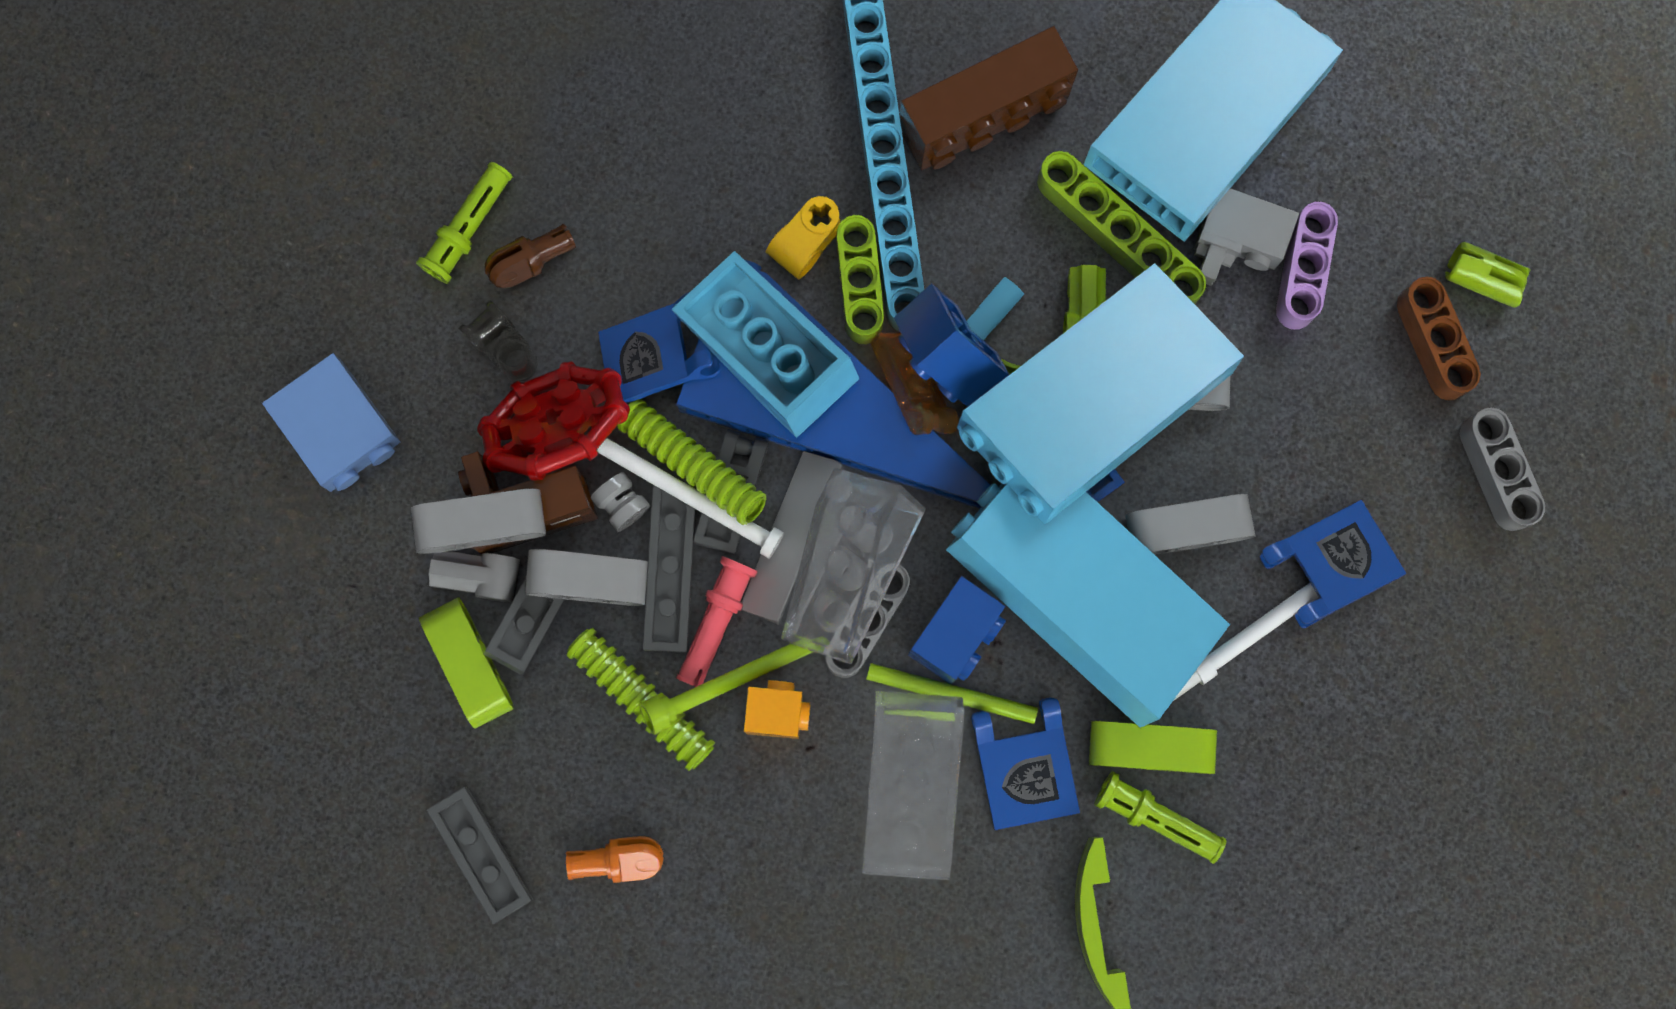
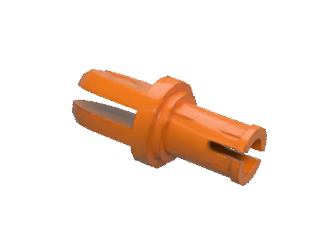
(620, 859)

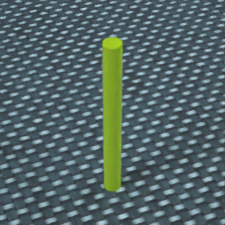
(970, 697)

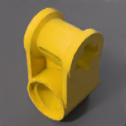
(800, 241)

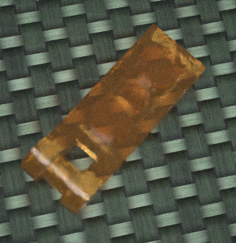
(917, 398)

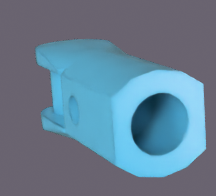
(994, 308)

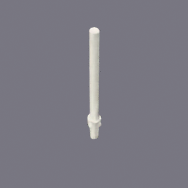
(1249, 636)

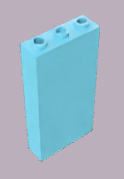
(1211, 110)
(1098, 393)
(1092, 597)

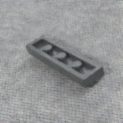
(669, 573)

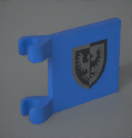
(653, 354)
(1341, 558)
(1028, 773)

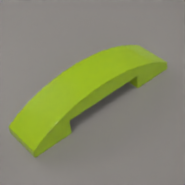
(1091, 871)

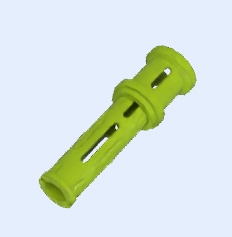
(493, 180)
(1142, 809)

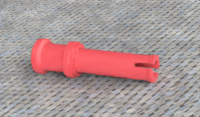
(723, 602)

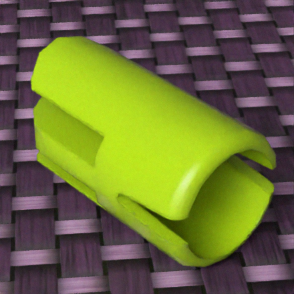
(1487, 274)

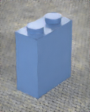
(332, 424)

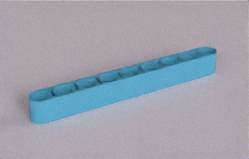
(888, 166)

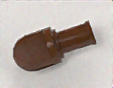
(526, 257)

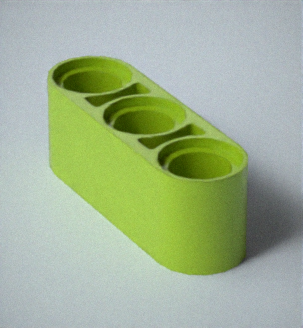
(854, 260)
(464, 664)
(1153, 747)

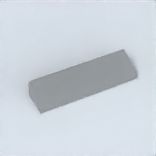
(776, 577)

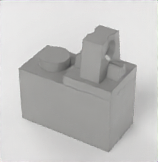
(1243, 229)

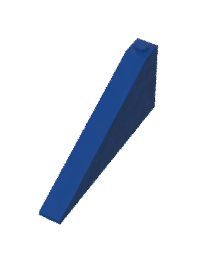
(858, 429)

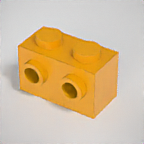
(776, 711)

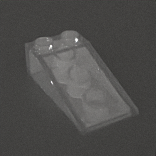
(849, 562)
(913, 785)

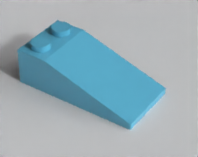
(767, 343)

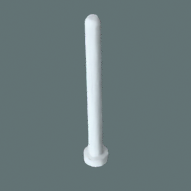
(767, 540)

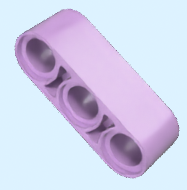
(1317, 249)

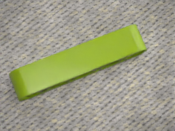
(1112, 212)

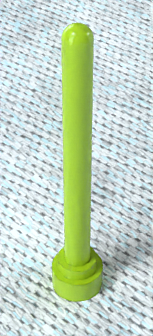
(660, 712)

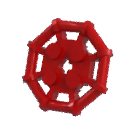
(551, 400)

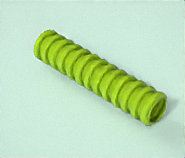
(693, 463)
(632, 690)

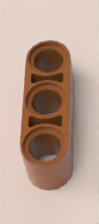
(1440, 318)

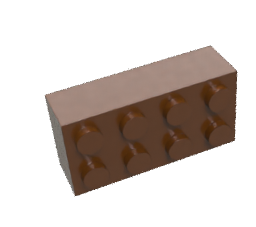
(988, 99)

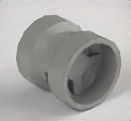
(620, 501)

